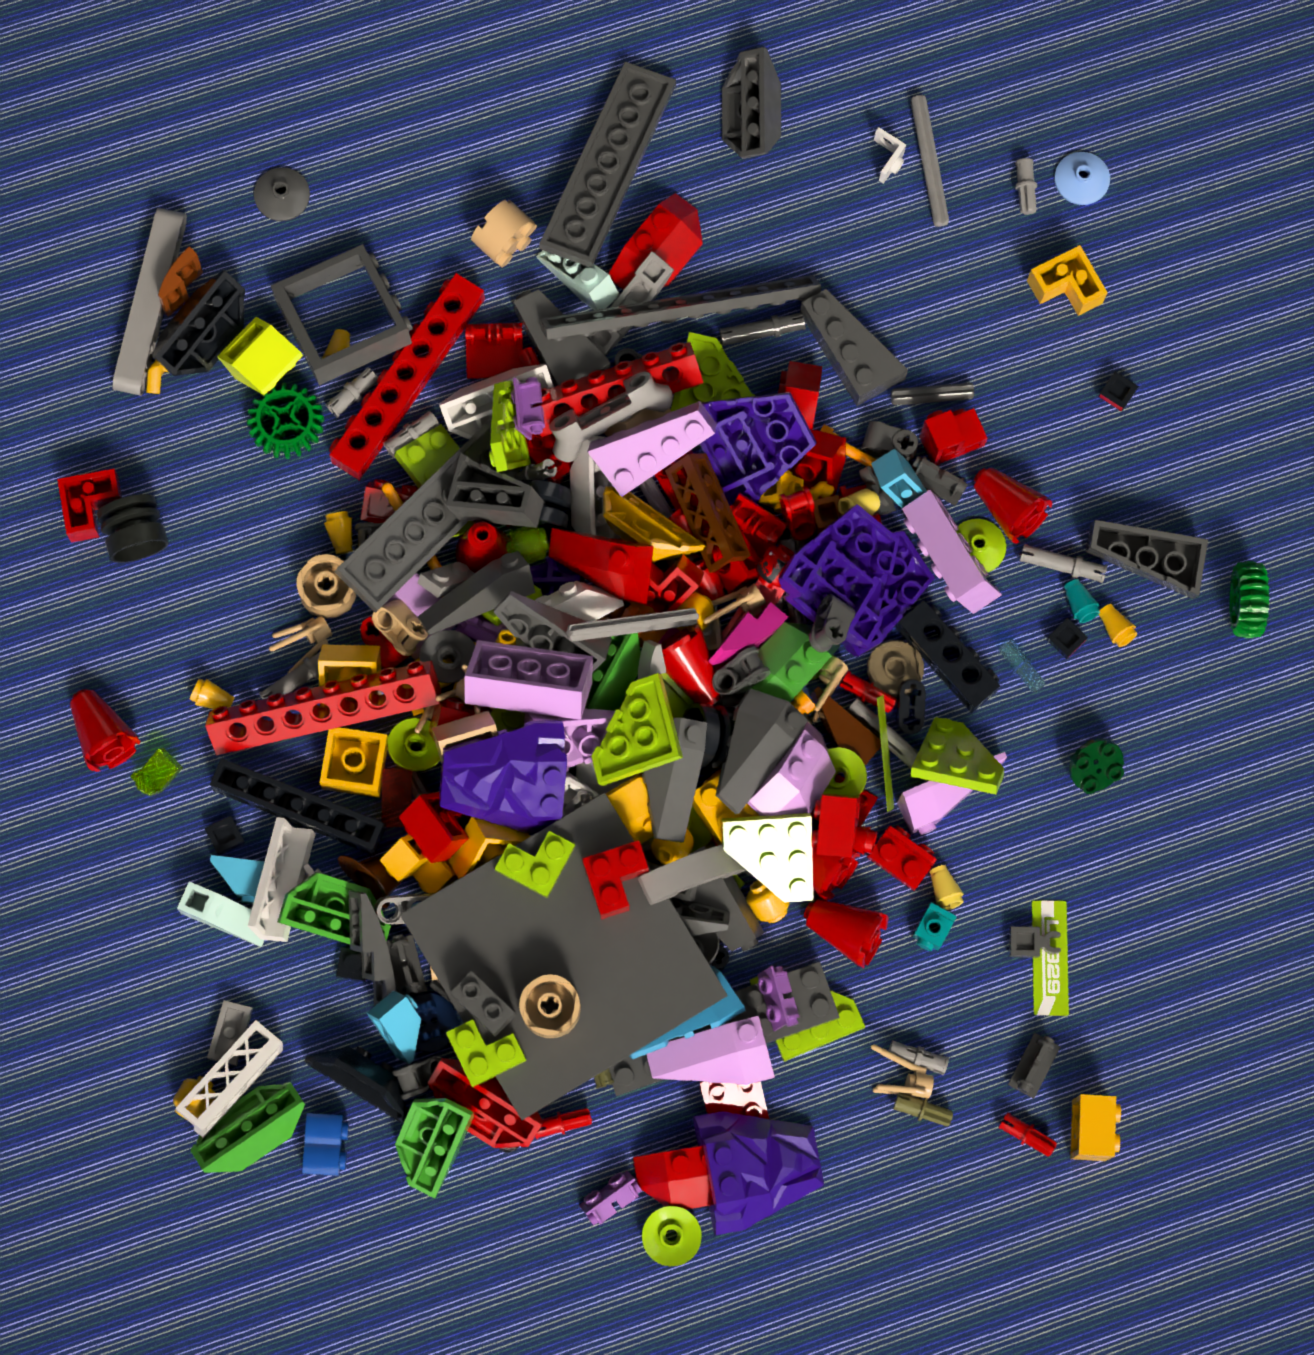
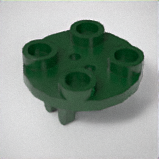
(1107, 760)

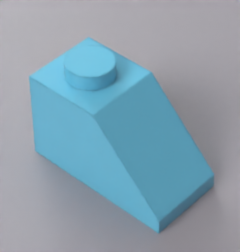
(898, 478)
(240, 875)
(398, 1024)

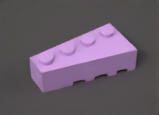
(644, 450)
(949, 552)

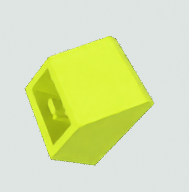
(259, 356)

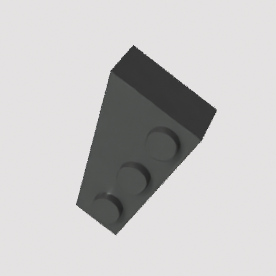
(492, 497)

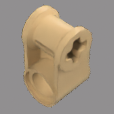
(399, 626)

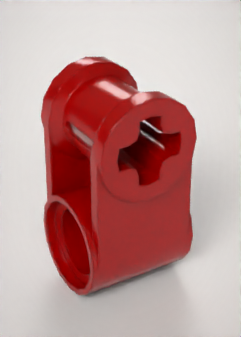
(799, 513)
(389, 655)

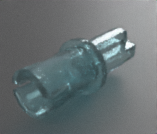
(1021, 665)

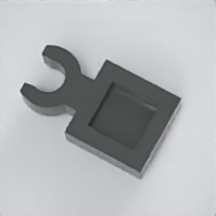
(886, 502)
(1027, 942)

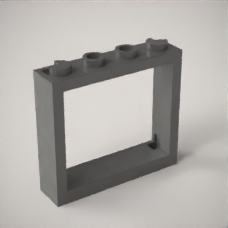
(359, 353)

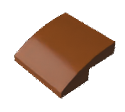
(180, 275)

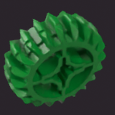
(296, 401)
(1249, 599)

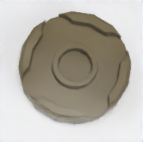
(894, 663)

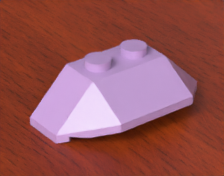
(797, 778)

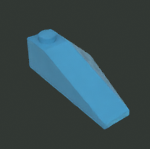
(713, 1016)

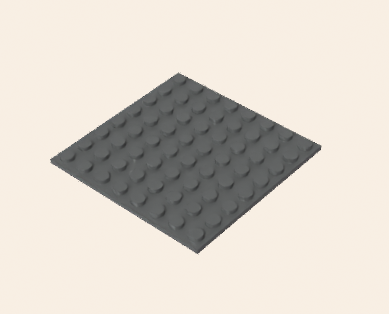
(631, 970)

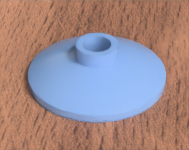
(1078, 189)

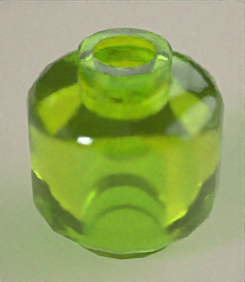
(530, 543)

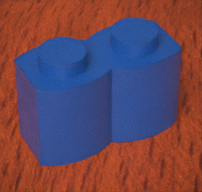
(324, 1144)

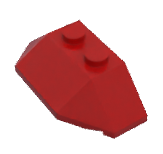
(668, 231)
(494, 1115)
(675, 1177)

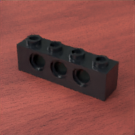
(950, 672)

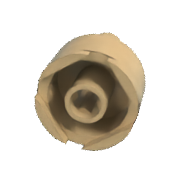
(504, 232)
(312, 581)
(538, 993)

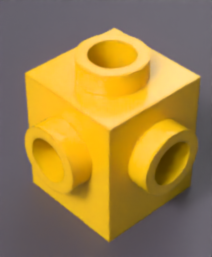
(787, 484)

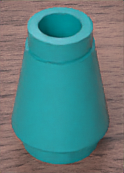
(1082, 603)

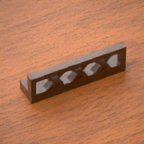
(711, 507)

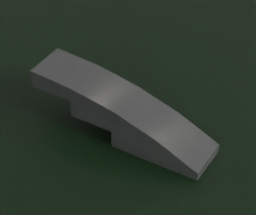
(368, 938)

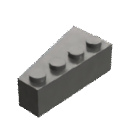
(853, 352)
(1156, 555)

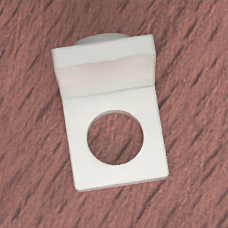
(897, 149)

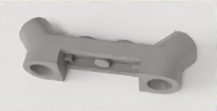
(639, 394)

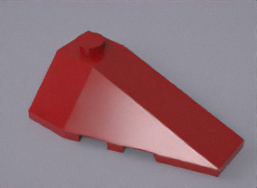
(823, 461)

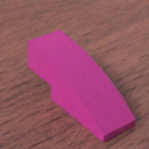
(749, 633)

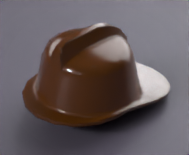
(370, 874)

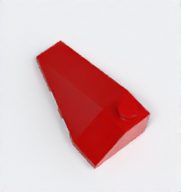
(609, 563)

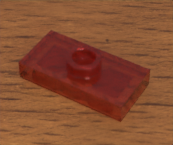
(395, 795)

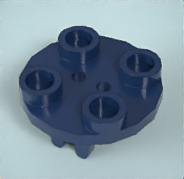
(433, 1036)

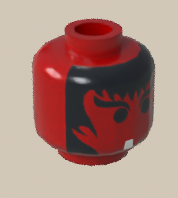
(772, 564)

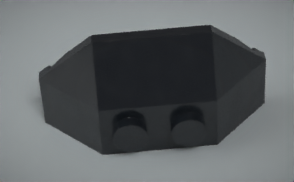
(202, 327)
(363, 1078)

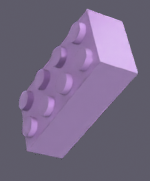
(528, 680)

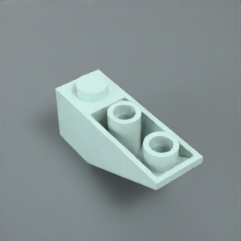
(589, 284)
(217, 912)

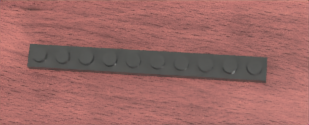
(670, 309)

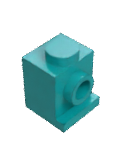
(939, 916)

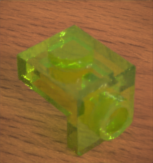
(156, 773)

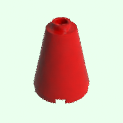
(1012, 504)
(481, 545)
(688, 665)
(101, 731)
(831, 872)
(847, 928)

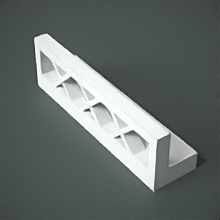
(281, 872)
(238, 1086)

